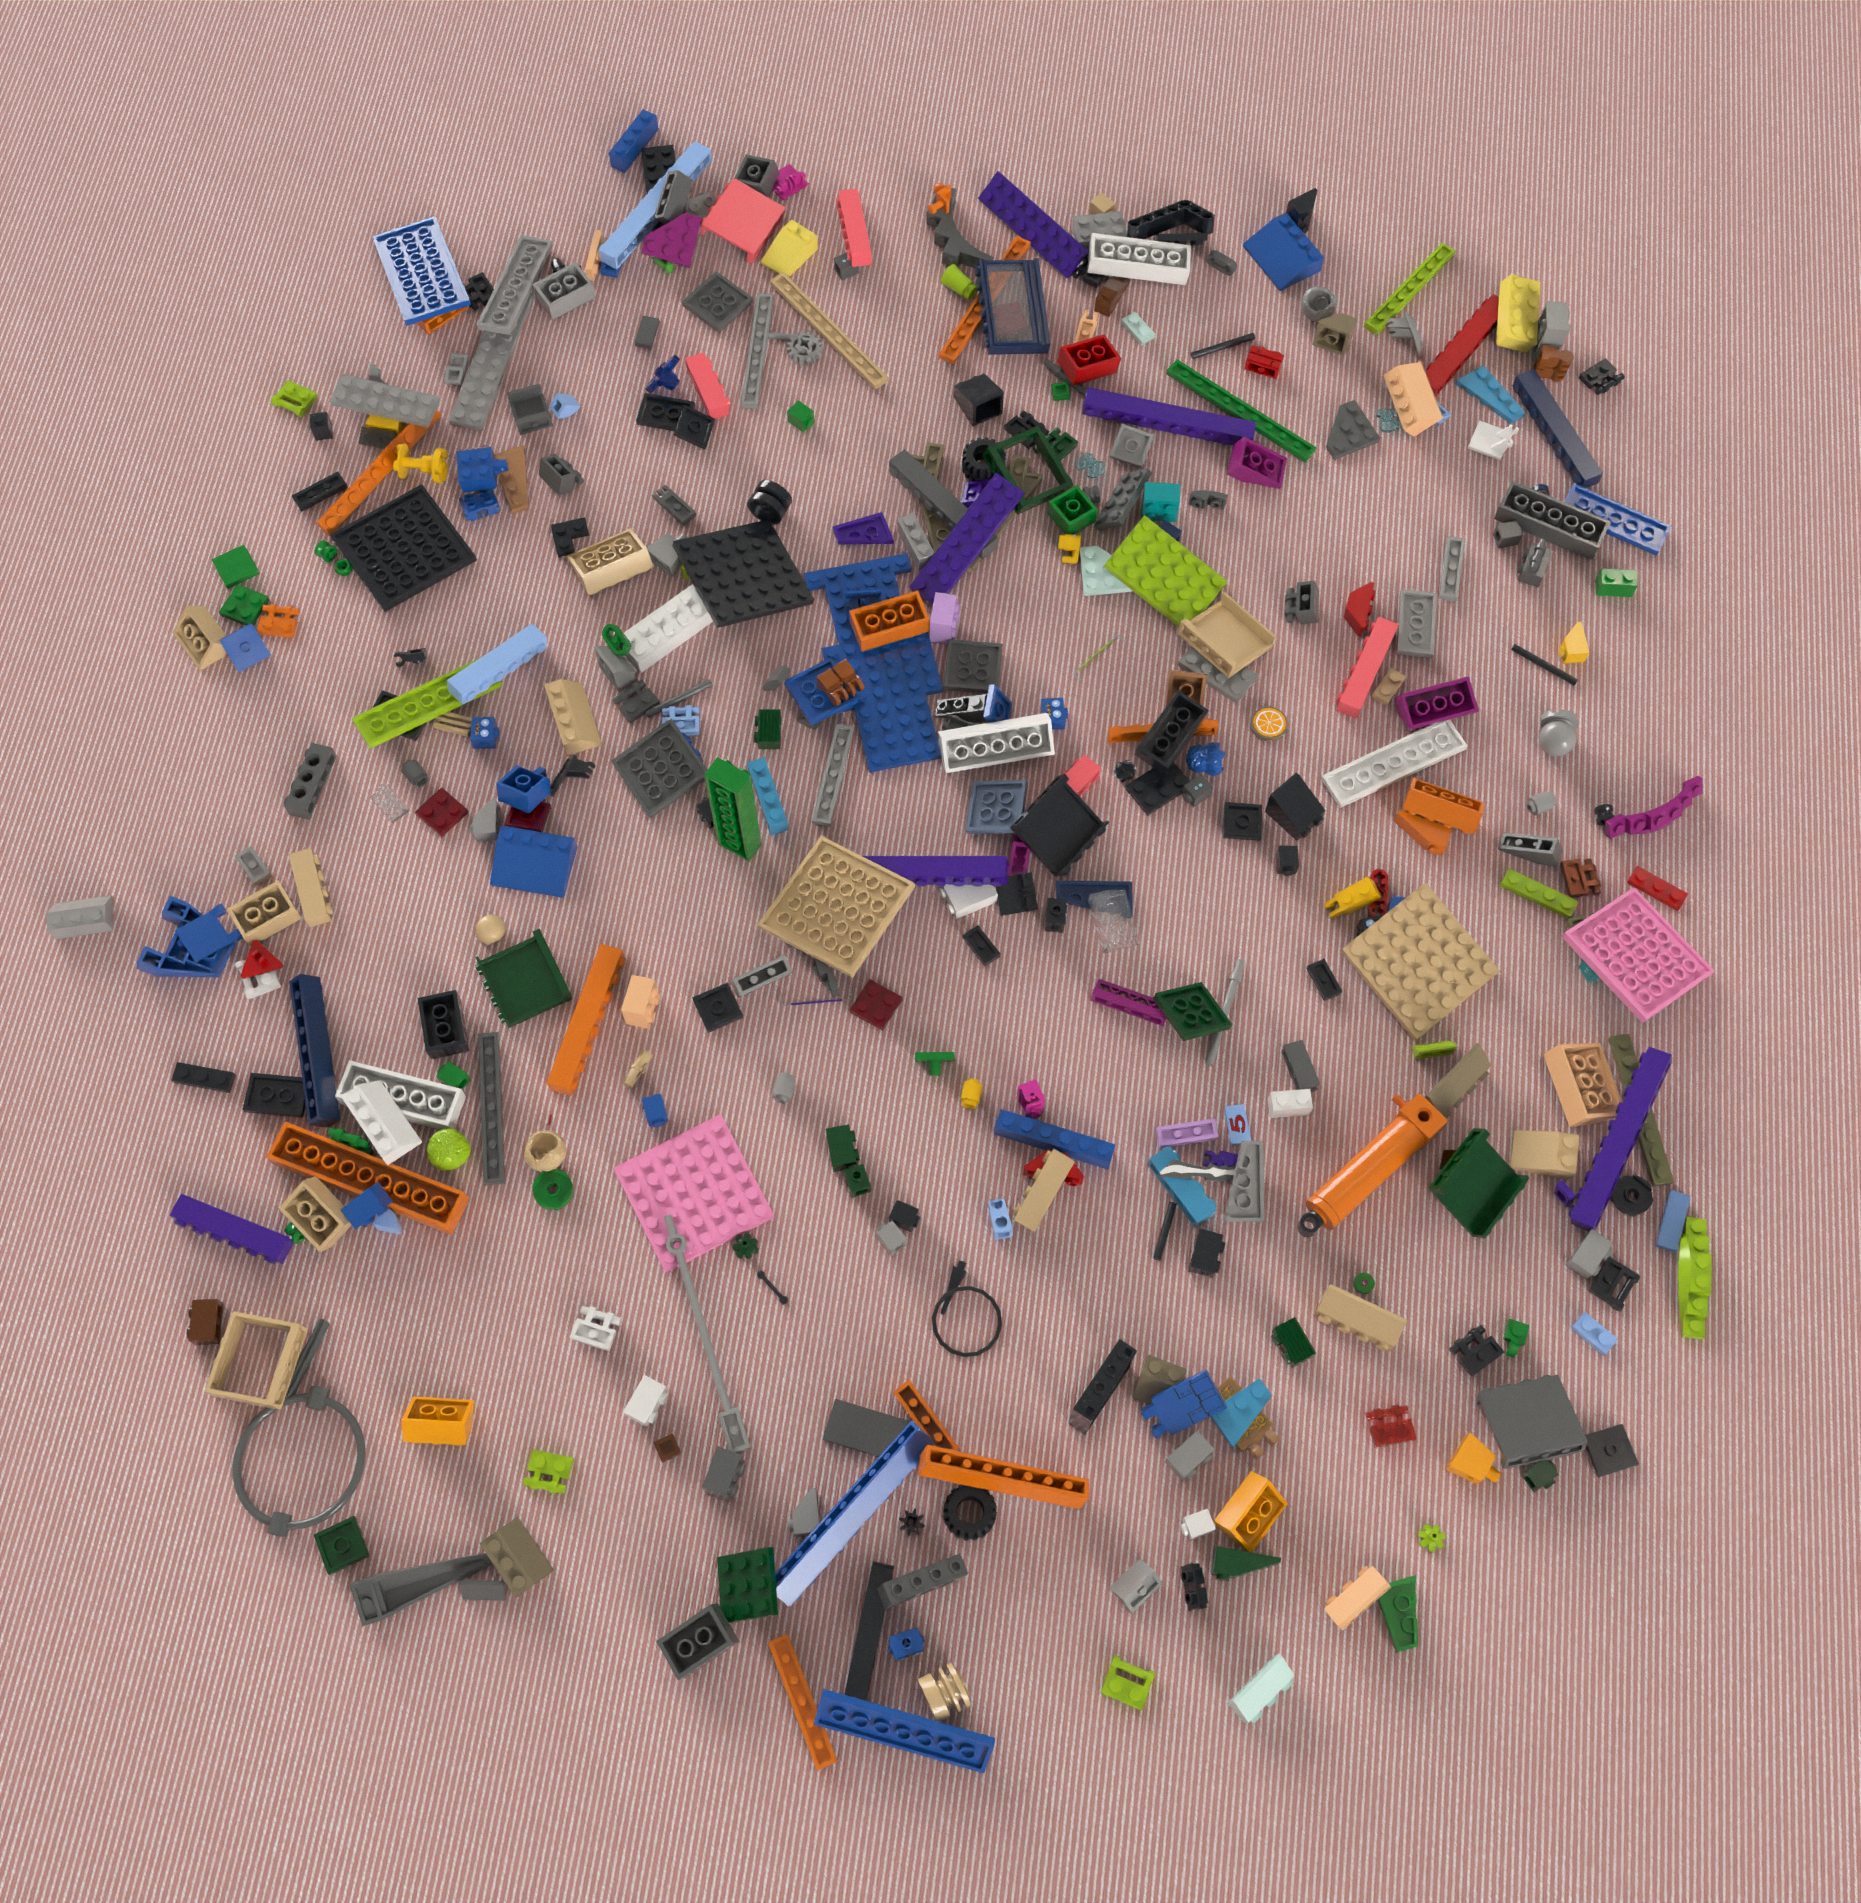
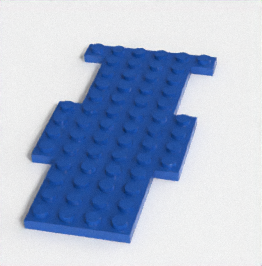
(896, 676)

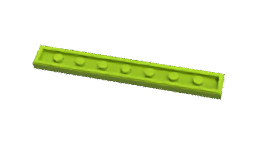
(1409, 288)

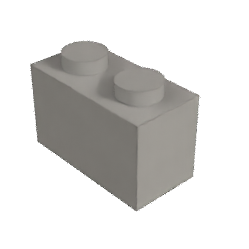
(1589, 1254)
(1190, 1456)

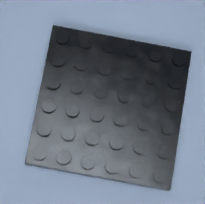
(403, 547)
(742, 573)

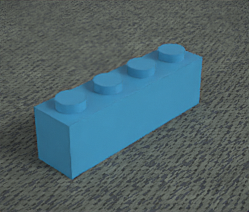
(767, 796)
(1186, 1193)

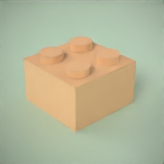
(640, 1001)

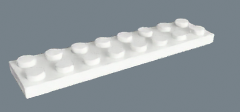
(1393, 762)

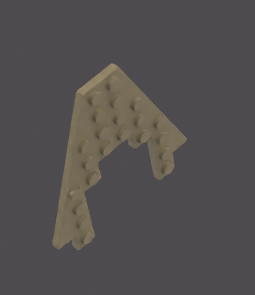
(938, 530)

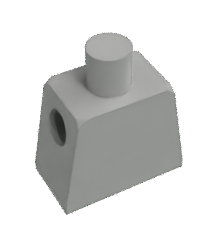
(664, 555)

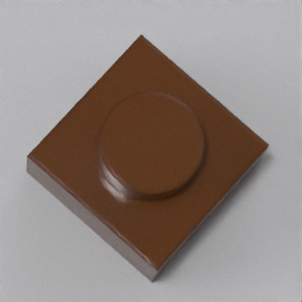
(667, 1448)

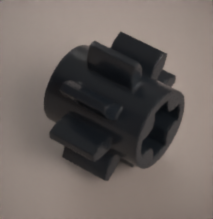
(913, 1516)

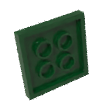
(1192, 1011)
(748, 1585)

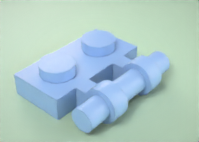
(686, 724)

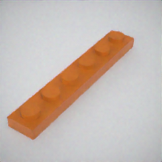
(1138, 732)
(802, 1701)

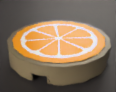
(1269, 723)

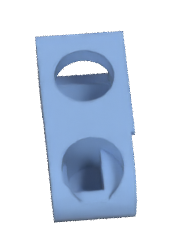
(1000, 1219)

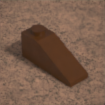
(1110, 295)

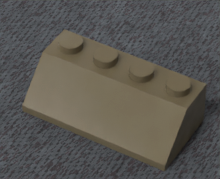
(1460, 1081)

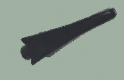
(956, 1278)

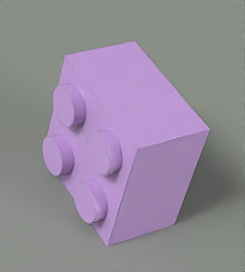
(944, 618)

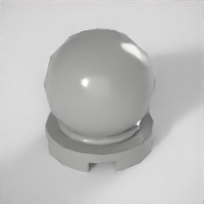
(1558, 732)

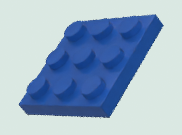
(810, 699)

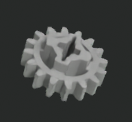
(805, 348)

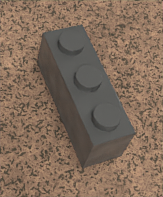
(673, 197)

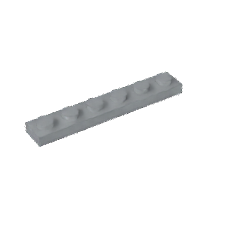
(833, 775)

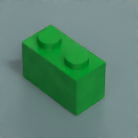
(1616, 582)

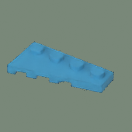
(1491, 393)

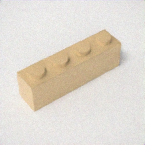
(310, 887)
(1043, 1190)

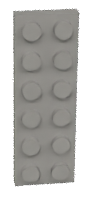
(384, 400)

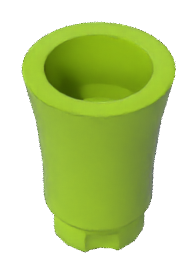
(958, 282)

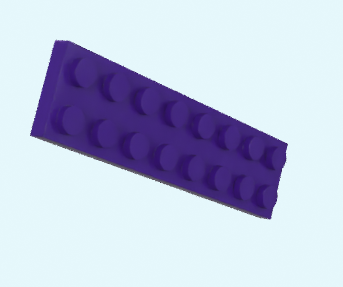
(1033, 224)
(967, 538)

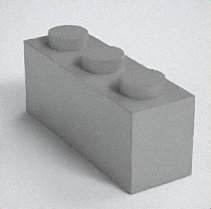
(914, 540)
(761, 976)

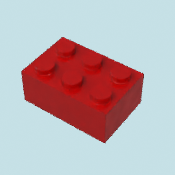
(1089, 359)

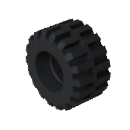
(972, 453)
(965, 1530)

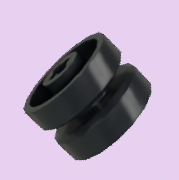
(769, 501)

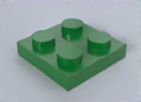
(243, 605)

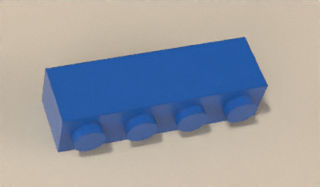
(633, 139)

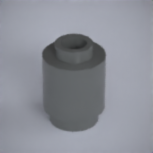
(414, 773)

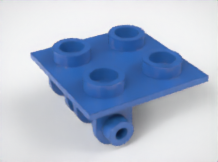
(479, 501)
(855, 594)

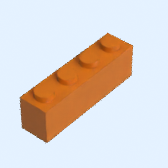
(924, 1416)

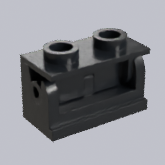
(1206, 1253)

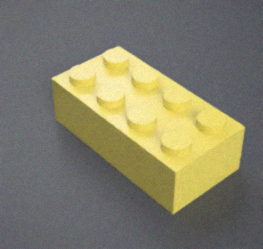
(1518, 313)

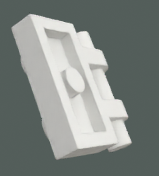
(594, 1334)

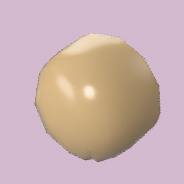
(490, 929)

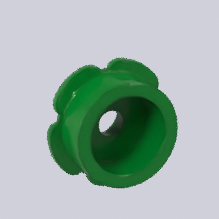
(340, 564)

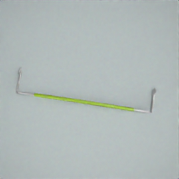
(1098, 652)

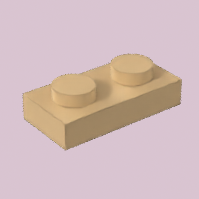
(1389, 686)

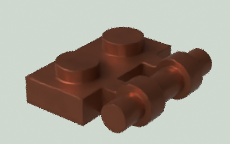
(1575, 879)

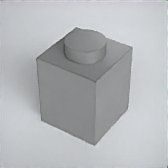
(891, 1237)

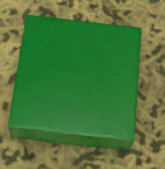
(1060, 391)

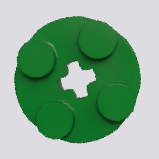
(549, 1179)

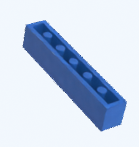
(1050, 1136)

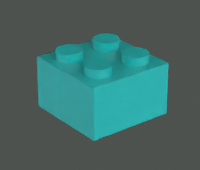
(1161, 501)

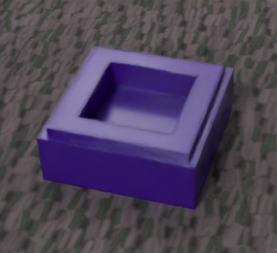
(1564, 1194)

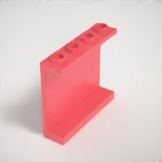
(743, 218)

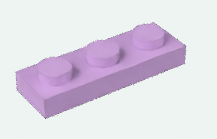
(1187, 1133)

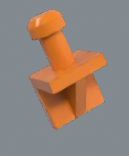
(943, 196)

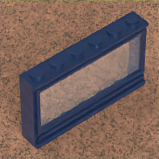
(1012, 307)

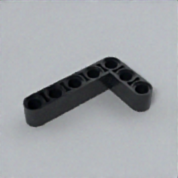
(1169, 217)

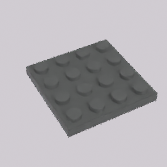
(660, 768)

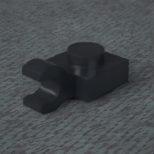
(414, 655)

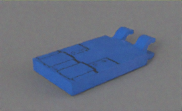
(1184, 1404)

